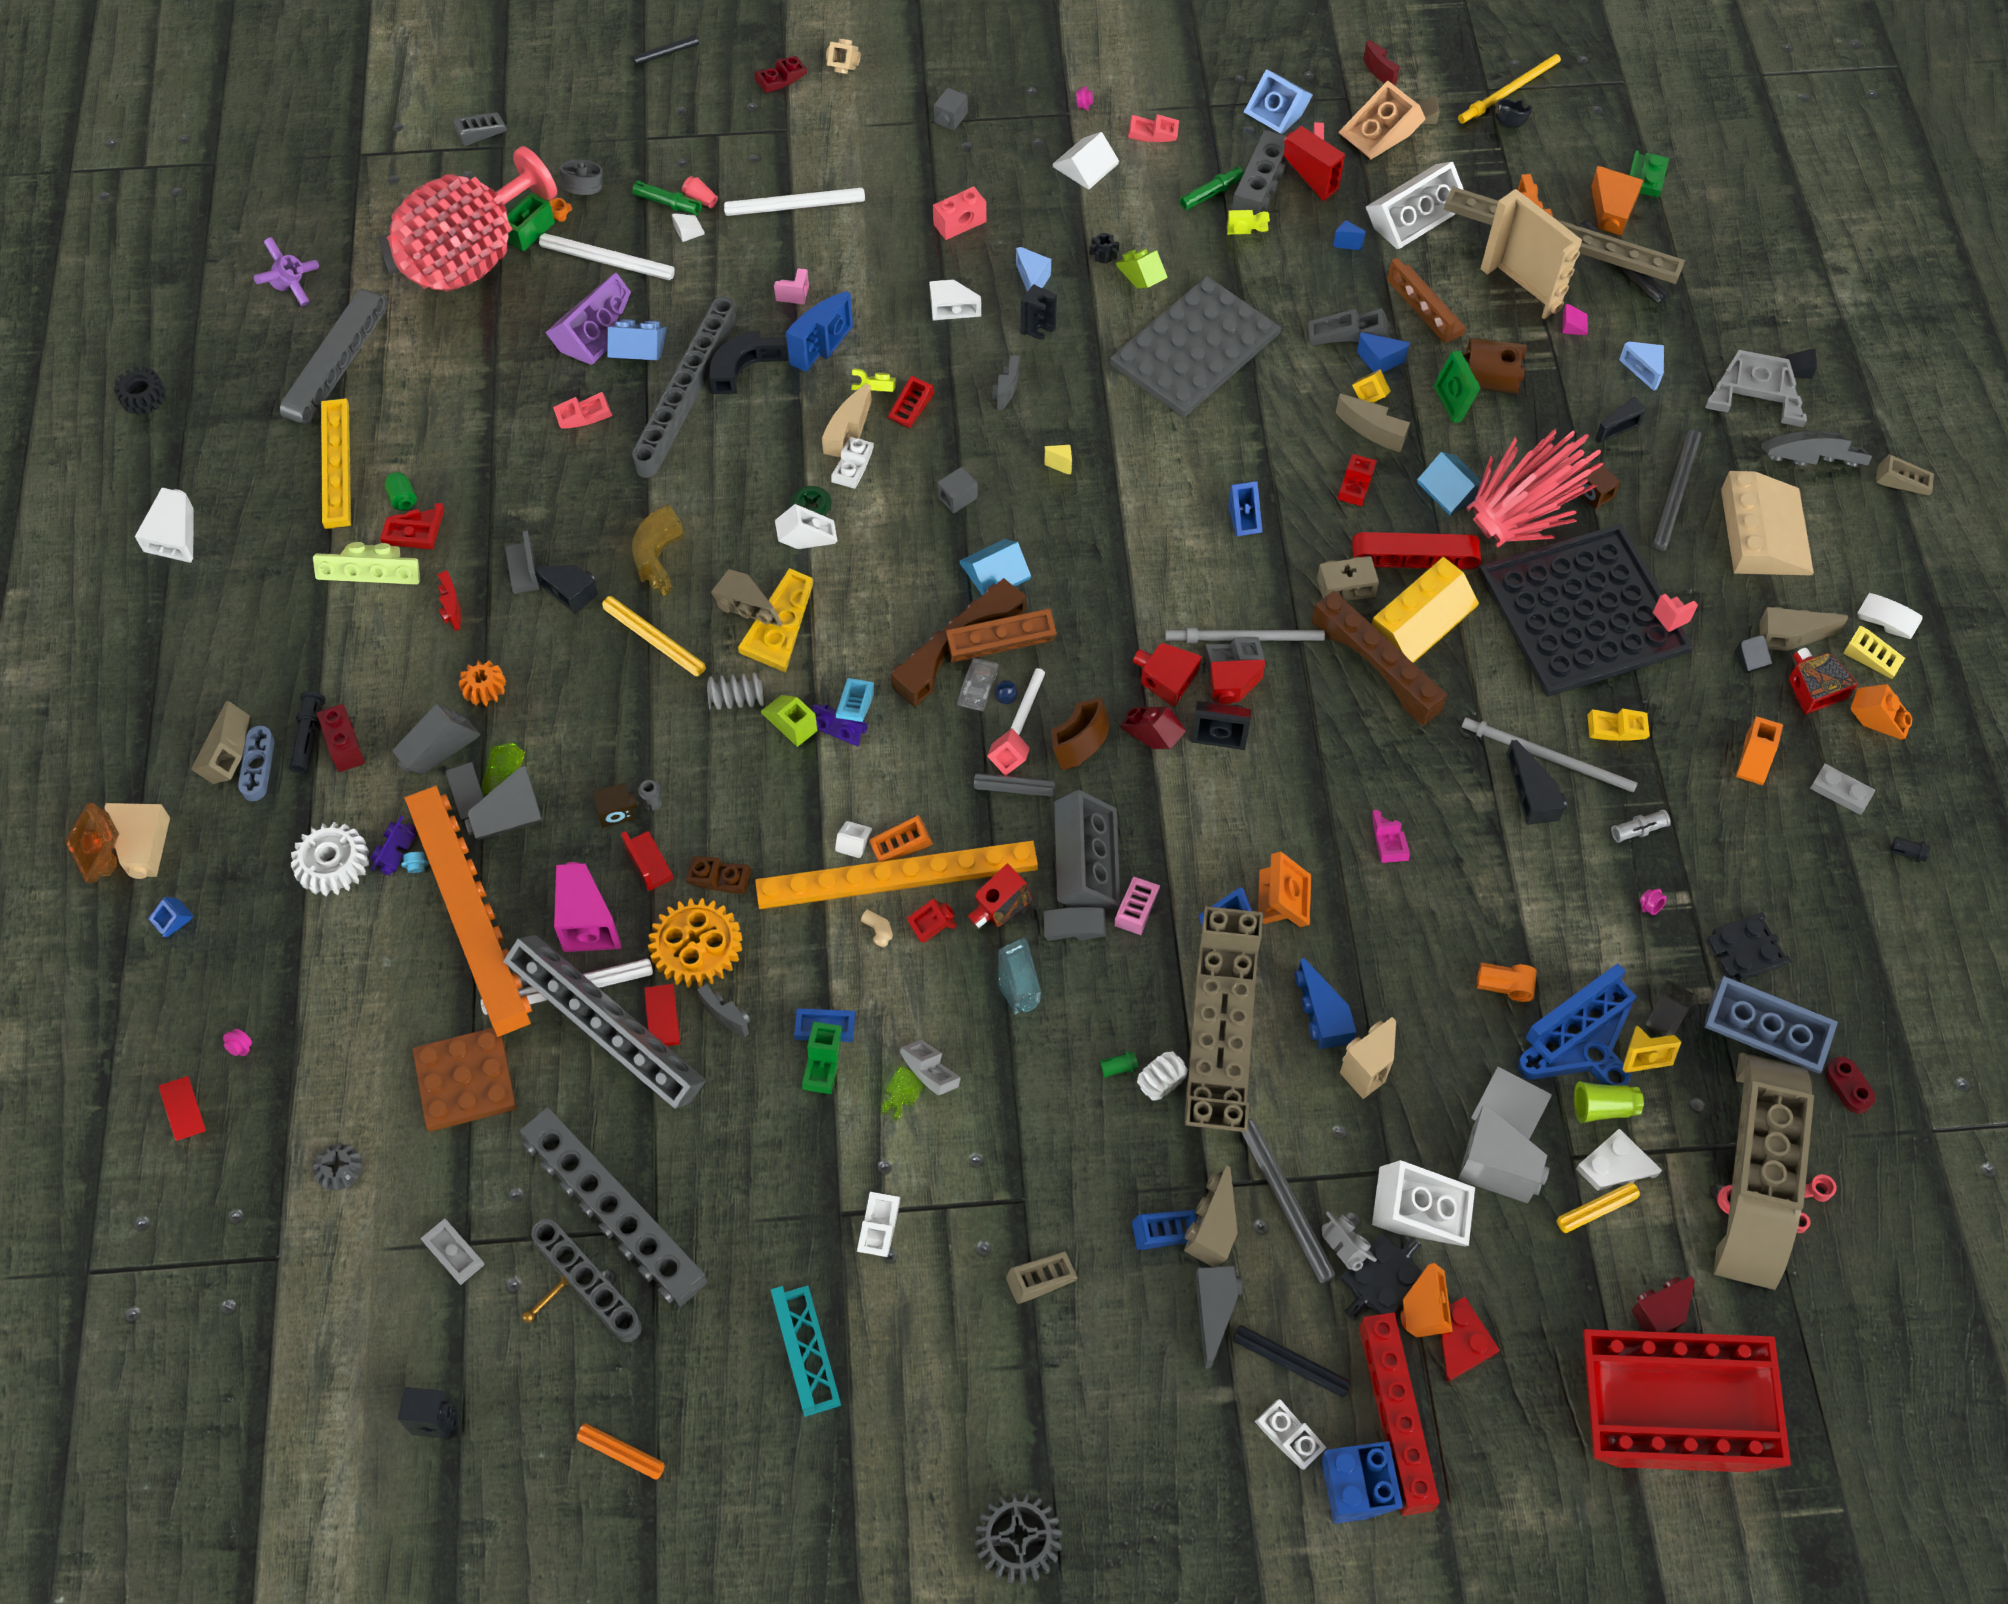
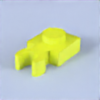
(1244, 221)

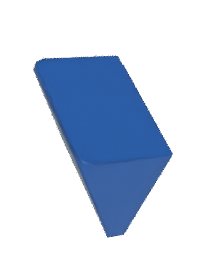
(1349, 236)
(170, 916)

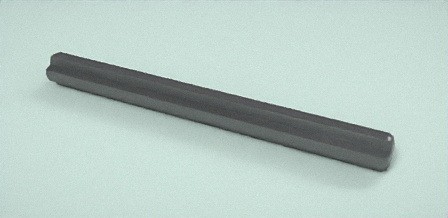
(1676, 490)
(1288, 1203)

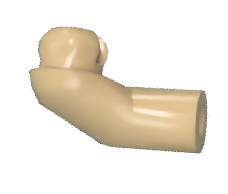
(881, 927)

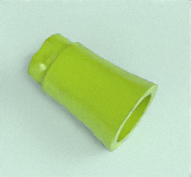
(1606, 1101)

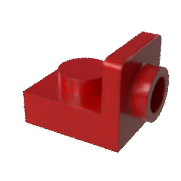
(931, 919)

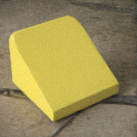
(1059, 458)

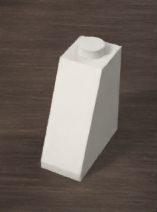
(168, 526)

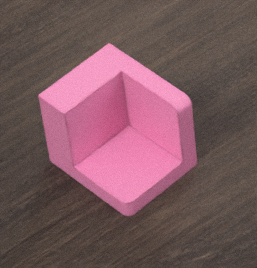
(793, 291)

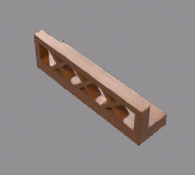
(1424, 302)
(1000, 635)

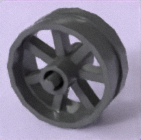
(581, 177)

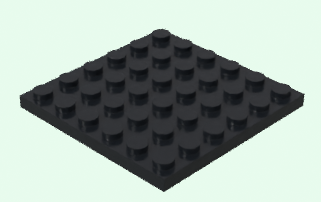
(1582, 609)

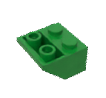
(529, 219)

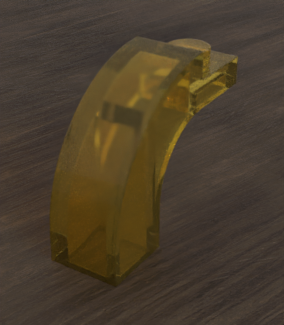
(650, 539)

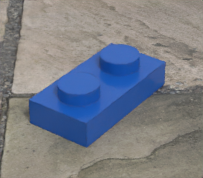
(806, 1017)

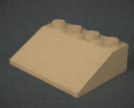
(1765, 525)

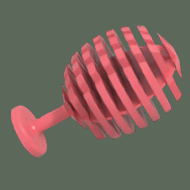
(458, 226)

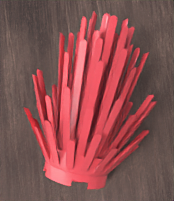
(1531, 490)

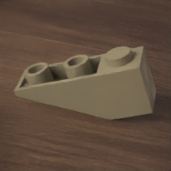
(740, 595)
(1794, 628)
(223, 745)
(1216, 1225)

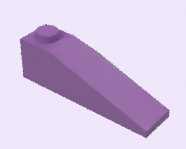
(584, 328)

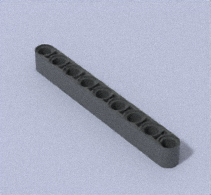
(683, 388)

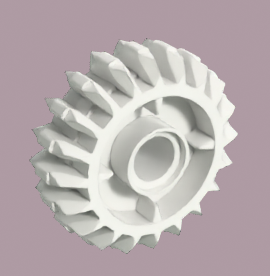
(321, 875)

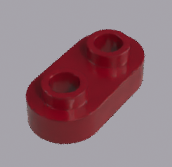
(1848, 1084)

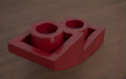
(1379, 65)
(786, 72)

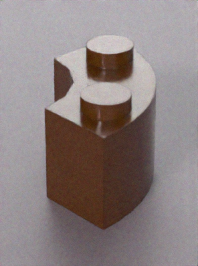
(1081, 733)

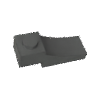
(1347, 326)

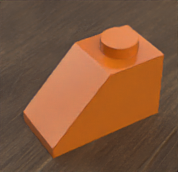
(1427, 1304)

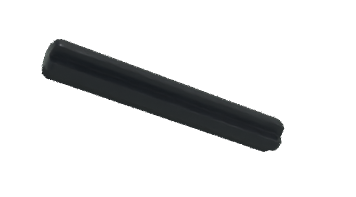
(1291, 1361)

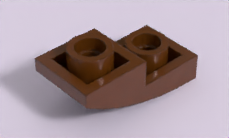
(718, 876)

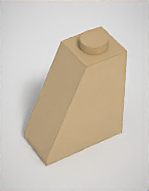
(141, 836)

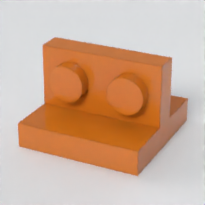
(1284, 891)

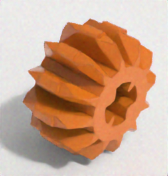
(482, 683)

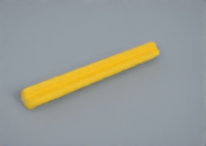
(653, 636)

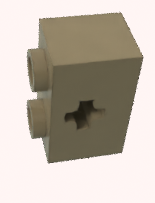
(1349, 578)

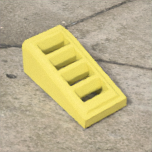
(1872, 642)

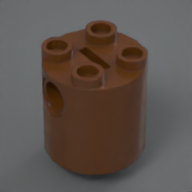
(1496, 364)

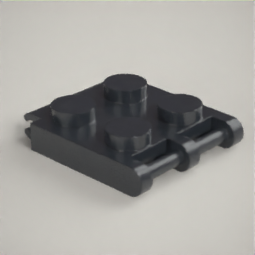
(1747, 948)

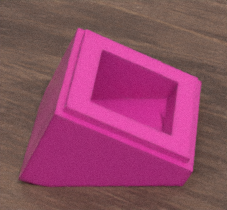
(1574, 321)

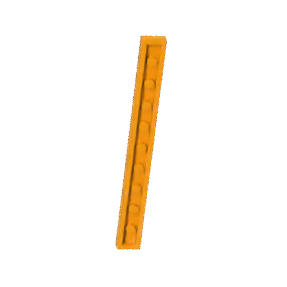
(894, 874)

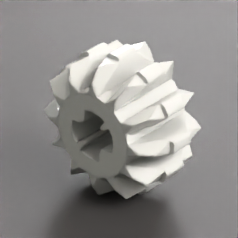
(1162, 1075)

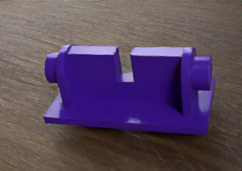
(843, 729)
(398, 836)

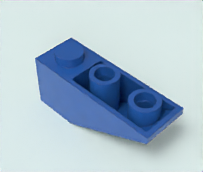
(1328, 1012)

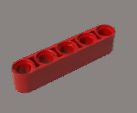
(1417, 549)

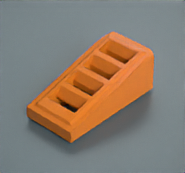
(897, 832)

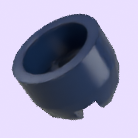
(1005, 692)

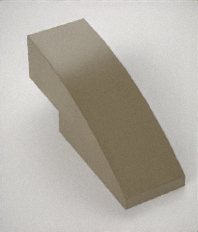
(1372, 422)

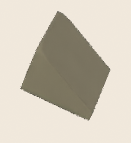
(1430, 110)

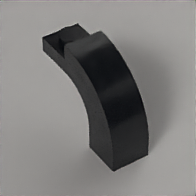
(740, 353)

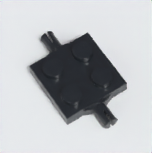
(1386, 1281)

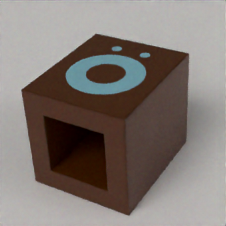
(1606, 487)

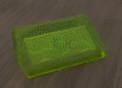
(501, 764)

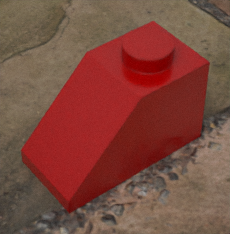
(1234, 679)

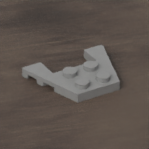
(1761, 378)

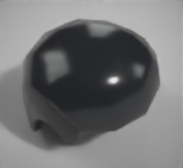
(1512, 113)

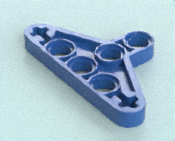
(1577, 1057)

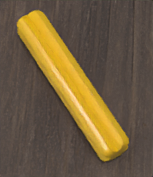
(1598, 1207)

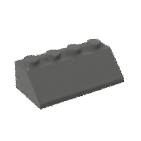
(1086, 852)

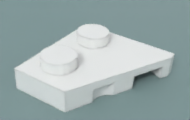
(1617, 1162)

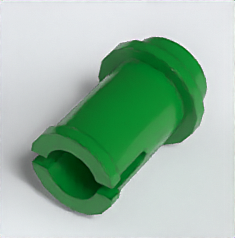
(1119, 1064)

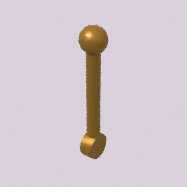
(528, 1316)

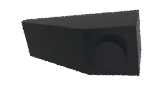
(1535, 787)

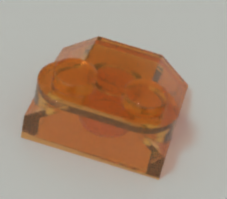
(93, 843)

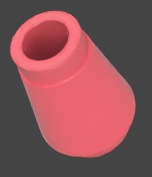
(697, 190)

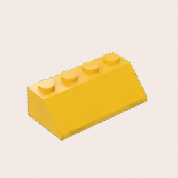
(1427, 610)

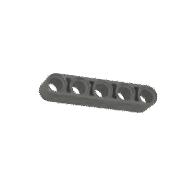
(592, 1292)

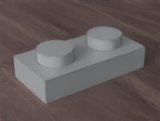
(1842, 789)
(452, 1251)

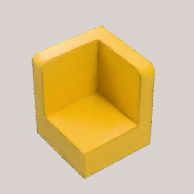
(1372, 387)

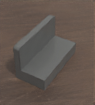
(522, 566)

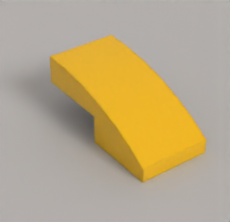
(1620, 726)

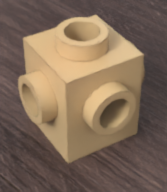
(835, 52)

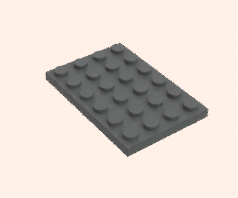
(1195, 346)

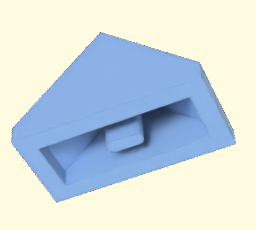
(1032, 267)
(1644, 361)

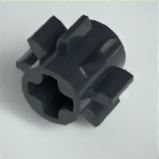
(1104, 248)

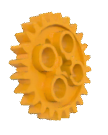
(710, 959)

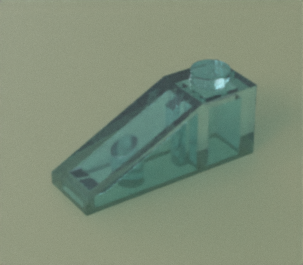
(1018, 977)

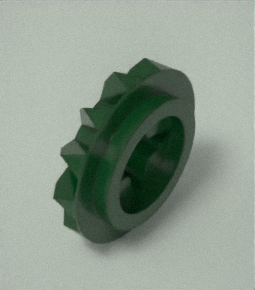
(813, 494)

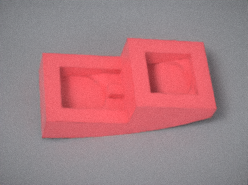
(1161, 130)
(577, 414)

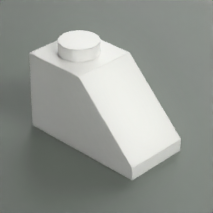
(953, 300)
(805, 528)

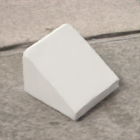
(687, 226)
(852, 839)

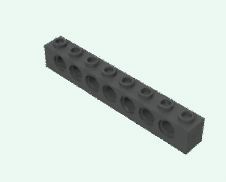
(605, 1021)
(549, 1128)

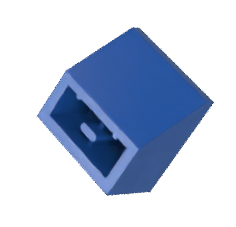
(1361, 1482)

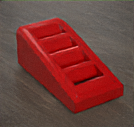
(920, 386)

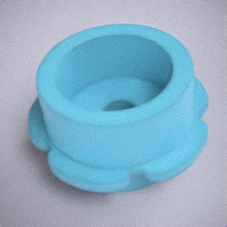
(415, 862)

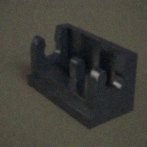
(1038, 311)

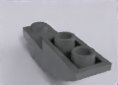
(1811, 445)

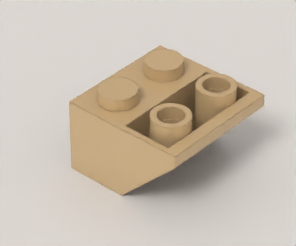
(1370, 1059)

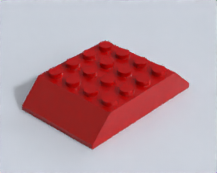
(1685, 1401)

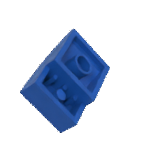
(819, 331)

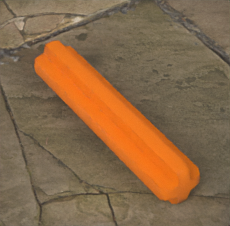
(620, 1451)

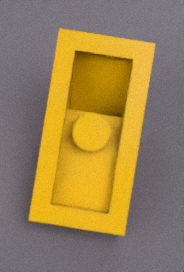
(1650, 1052)

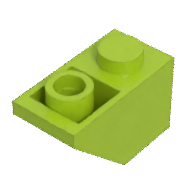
(1142, 267)
(791, 718)

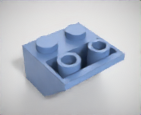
(636, 341)

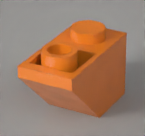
(1881, 711)
(1759, 750)

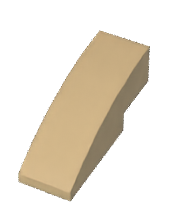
(847, 421)

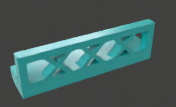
(792, 1346)

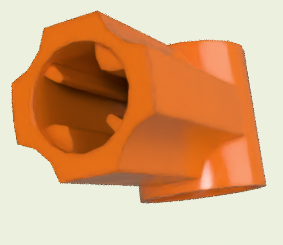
(1515, 981)

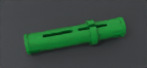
(1219, 184)
(671, 199)

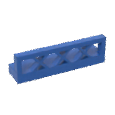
(1578, 1003)

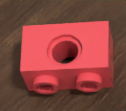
(959, 213)

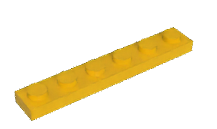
(335, 464)

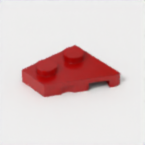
(414, 528)
(1468, 1343)

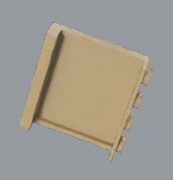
(1532, 250)

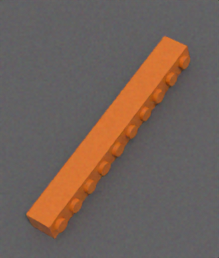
(468, 913)

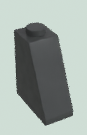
(434, 739)
(505, 808)

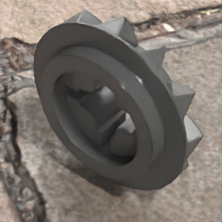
(346, 1174)

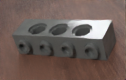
(1261, 174)

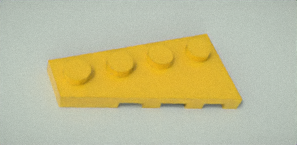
(773, 643)

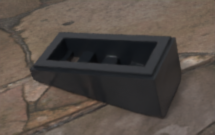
(1622, 420)

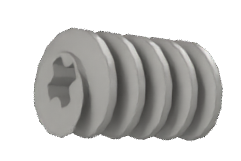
(735, 691)

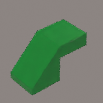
(822, 1057)

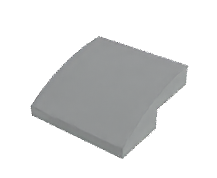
(1514, 1101)

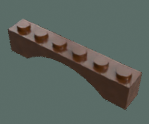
(917, 675)
(1412, 686)

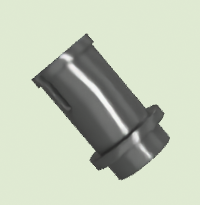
(650, 792)

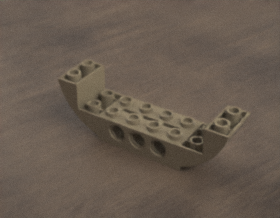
(1223, 1020)
(1767, 1171)

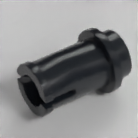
(1910, 849)

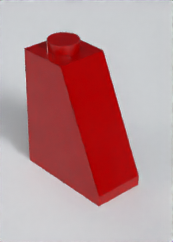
(1315, 161)

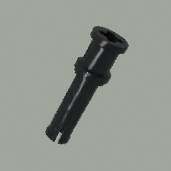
(307, 721)

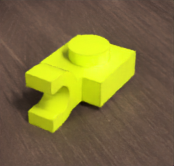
(879, 382)

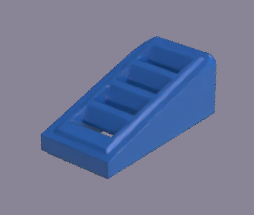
(1147, 1233)

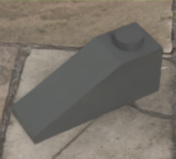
(1216, 1298)

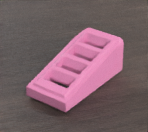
(1132, 923)

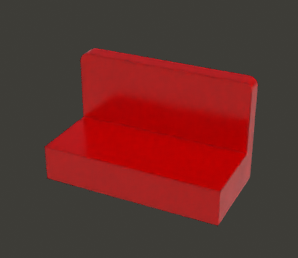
(647, 860)

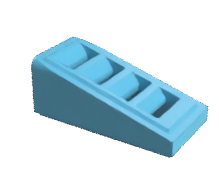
(855, 700)

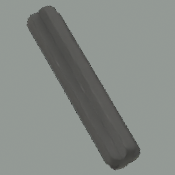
(1014, 784)

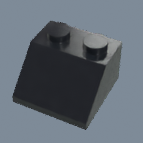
(1221, 725)

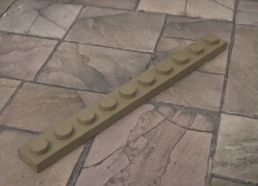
(1593, 243)

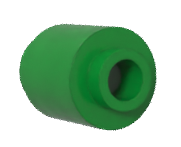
(400, 491)

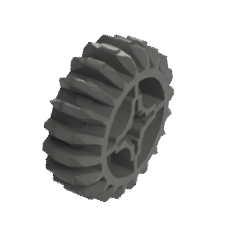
(1033, 1535)

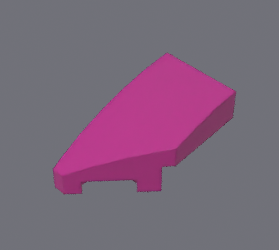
(1389, 839)

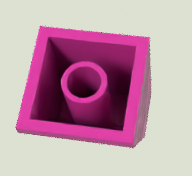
(581, 913)

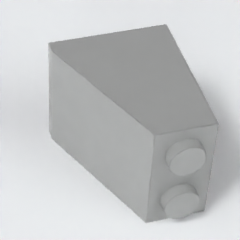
(1502, 1159)

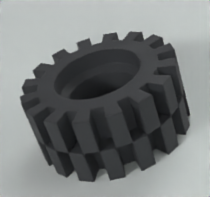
(135, 380)

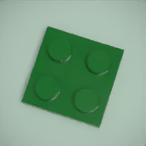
(1456, 386)

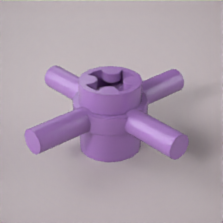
(286, 272)

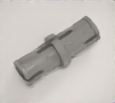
(1640, 826)

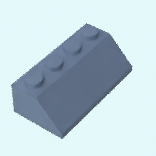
(1770, 1024)

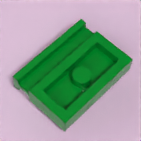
(1651, 170)

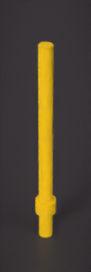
(1480, 107)

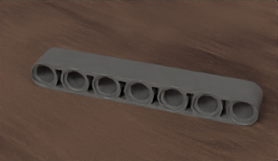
(333, 356)

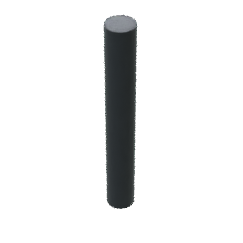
(665, 50)

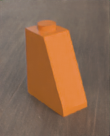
(1614, 198)

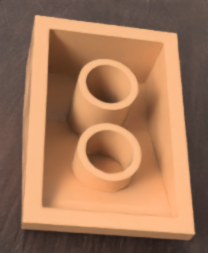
(1383, 121)

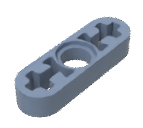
(262, 773)

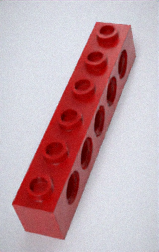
(1398, 1413)

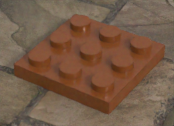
(464, 1079)

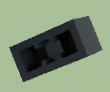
(427, 1413)

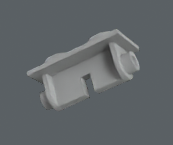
(1340, 1232)

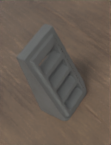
(472, 128)

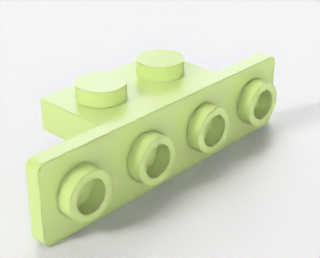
(367, 564)

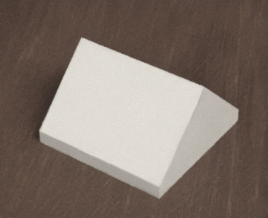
(1088, 160)

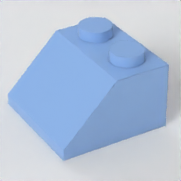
(1277, 102)

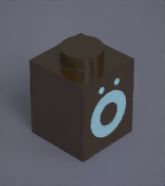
(614, 804)

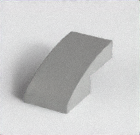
(926, 1065)

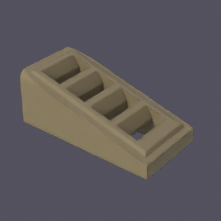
(1896, 472)
(1031, 1290)

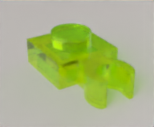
(903, 1089)

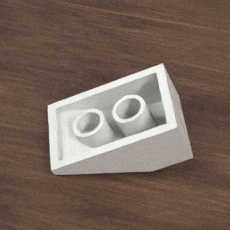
(1423, 1204)

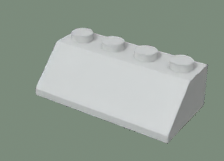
(1414, 205)

